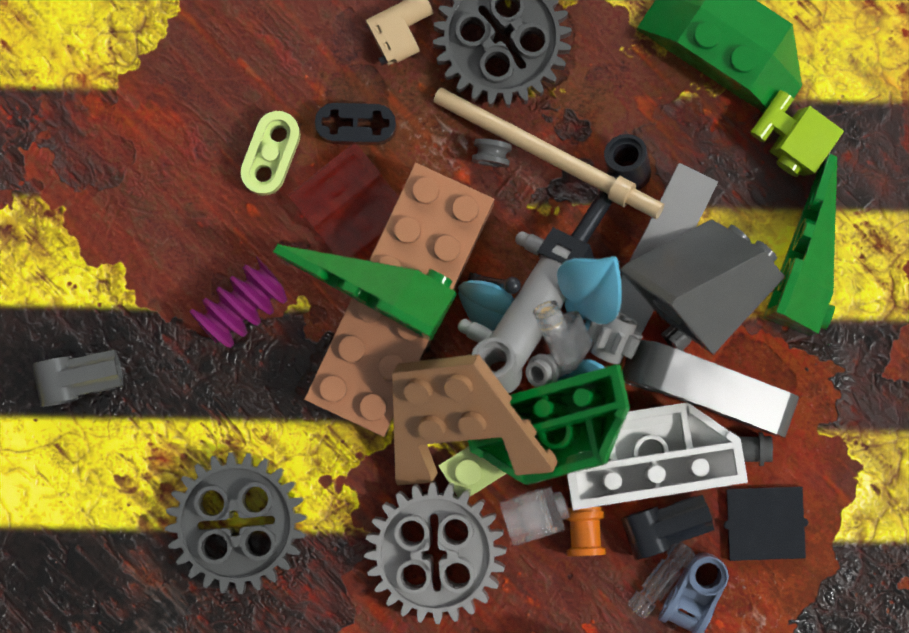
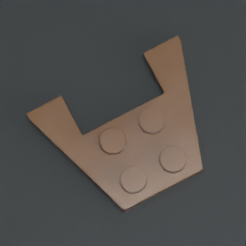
(454, 403)

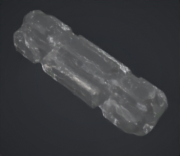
(661, 579)

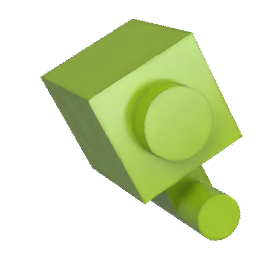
(803, 138)

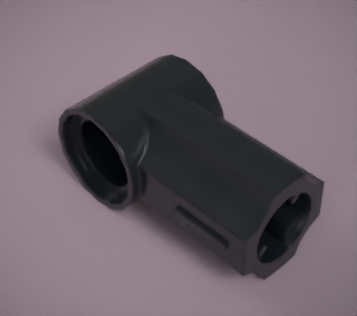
(657, 529)

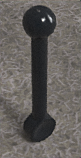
(511, 285)

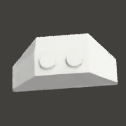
(662, 455)

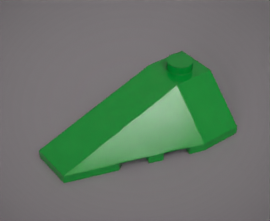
(393, 291)
(806, 291)

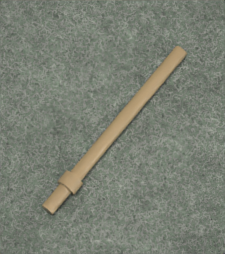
(619, 190)

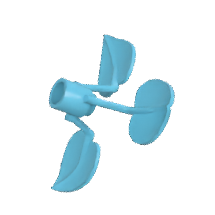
(588, 285)

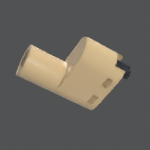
(392, 29)

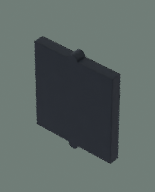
(765, 523)

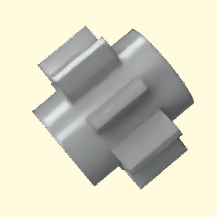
(615, 339)

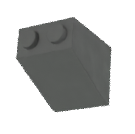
(706, 281)

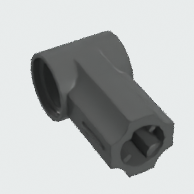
(65, 378)

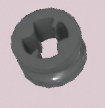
(491, 153)

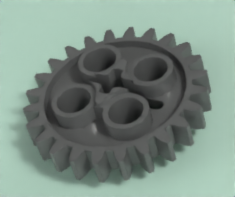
(470, 58)
(239, 562)

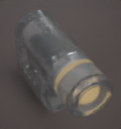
(563, 334)

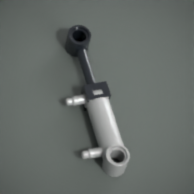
(518, 329)

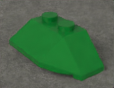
(731, 43)
(572, 418)

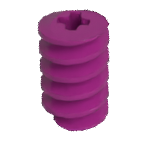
(240, 304)

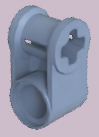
(694, 597)

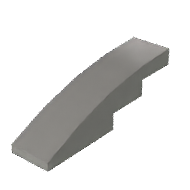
(684, 205)

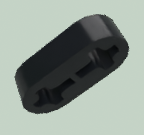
(355, 113)

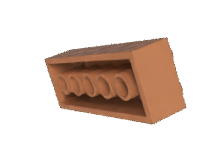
(428, 229)

